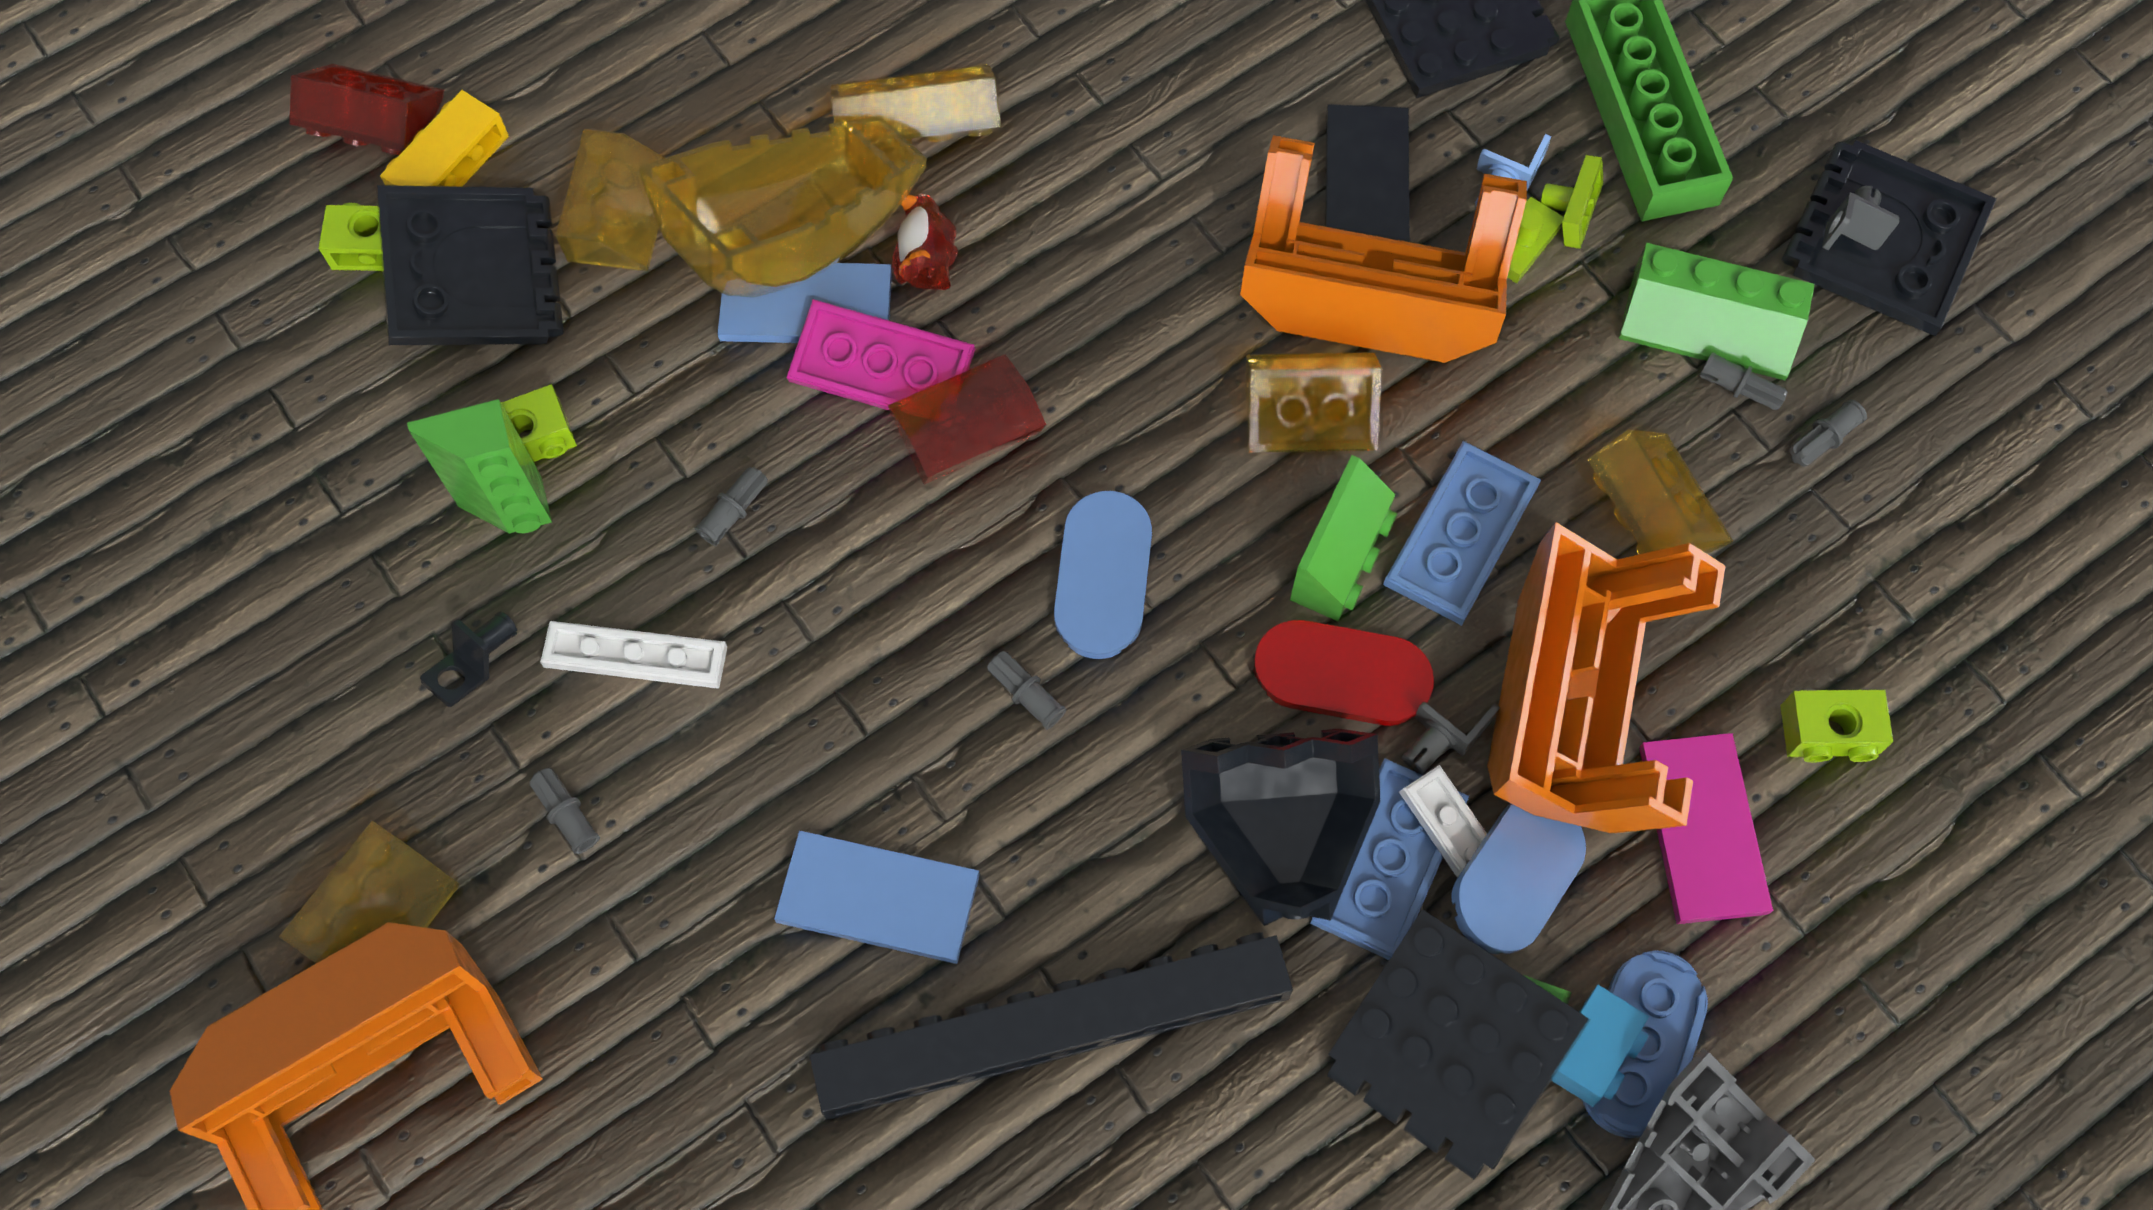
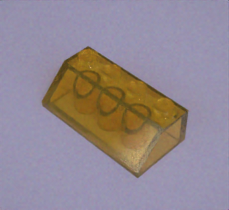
(924, 103)

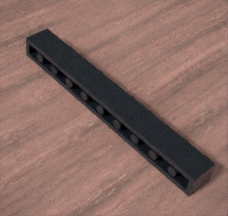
(1049, 1026)

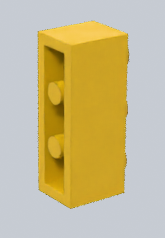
(450, 146)

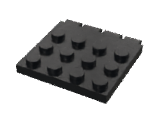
(1461, 39)
(1923, 257)
(468, 265)
(1454, 1045)

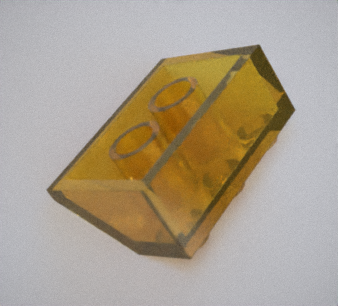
(606, 205)
(1313, 402)
(1656, 493)
(368, 887)

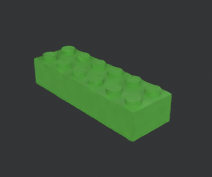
(1649, 106)

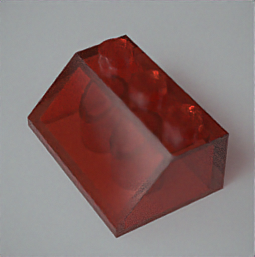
(362, 106)
(967, 418)

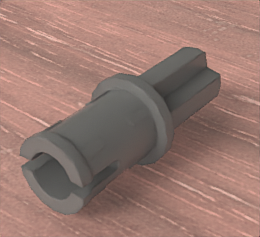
(1742, 381)
(1828, 433)
(731, 505)
(1026, 689)
(564, 810)

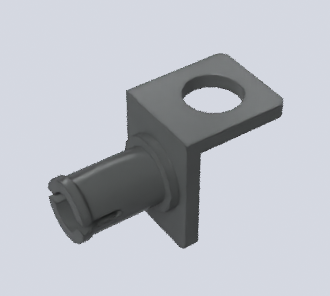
(1861, 220)
(1440, 735)

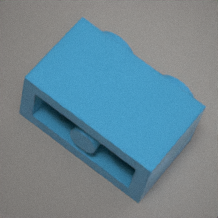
(1597, 1055)

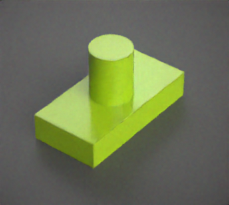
(1576, 201)
(1535, 233)

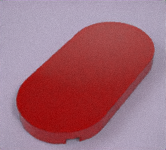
(1343, 672)

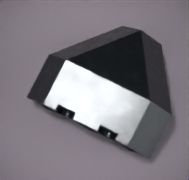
(1284, 815)

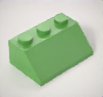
(1344, 542)

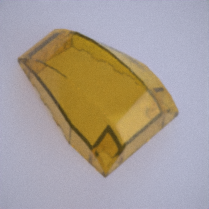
(780, 207)

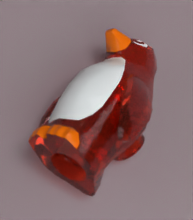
(924, 245)

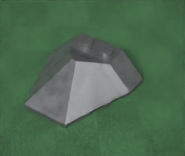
(1708, 1149)

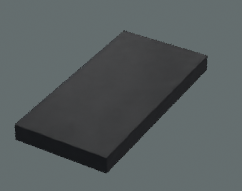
(1368, 170)

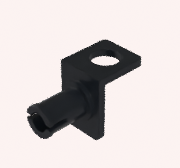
(469, 657)

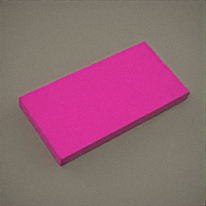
(872, 356)
(1715, 858)

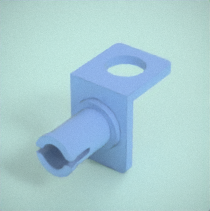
(1498, 165)

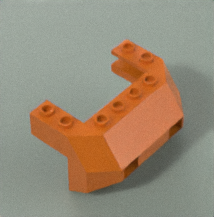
(1376, 287)
(1575, 682)
(328, 1034)

